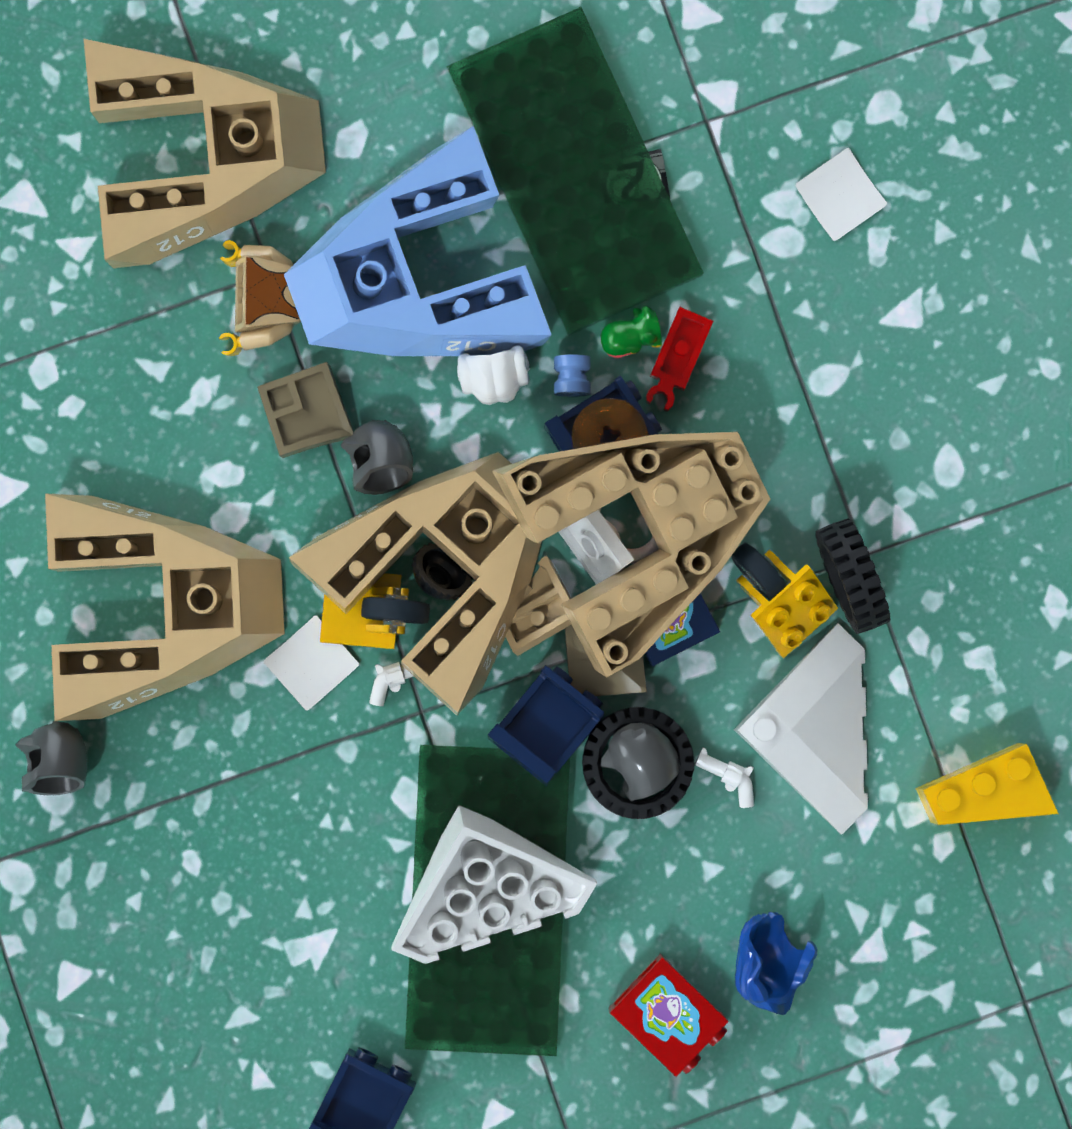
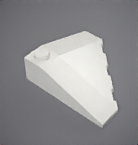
(815, 729)
(485, 884)

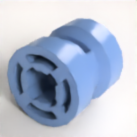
(572, 377)

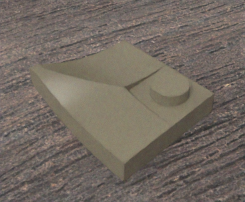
(305, 410)
(585, 677)

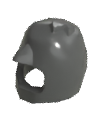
(379, 457)
(643, 759)
(54, 760)

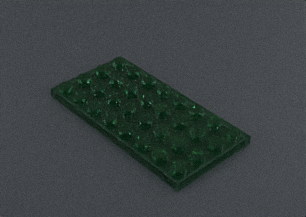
(574, 171)
(508, 990)

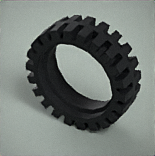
(853, 576)
(593, 771)

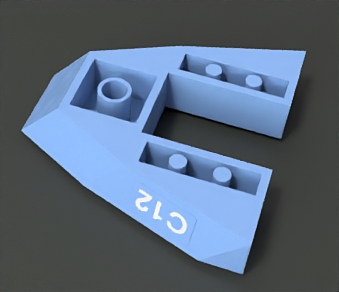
(360, 292)

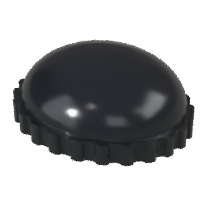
(439, 574)

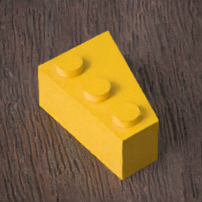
(989, 789)

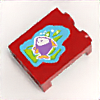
(669, 1016)

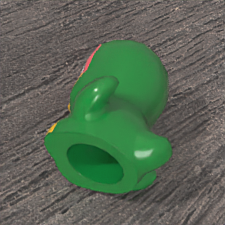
(629, 336)

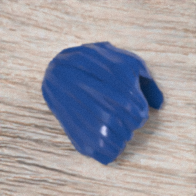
(769, 964)

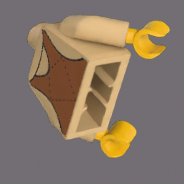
(261, 297)

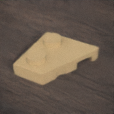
(540, 610)

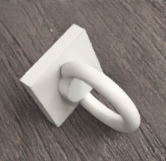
(600, 546)

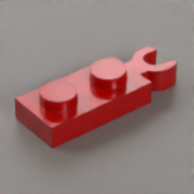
(679, 354)

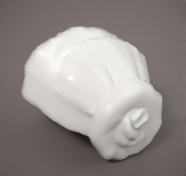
(494, 376)

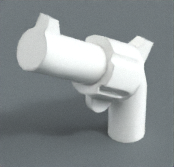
(390, 675)
(731, 774)

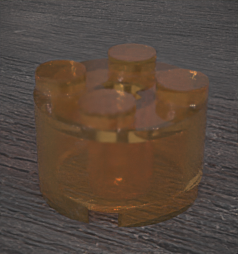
(607, 415)

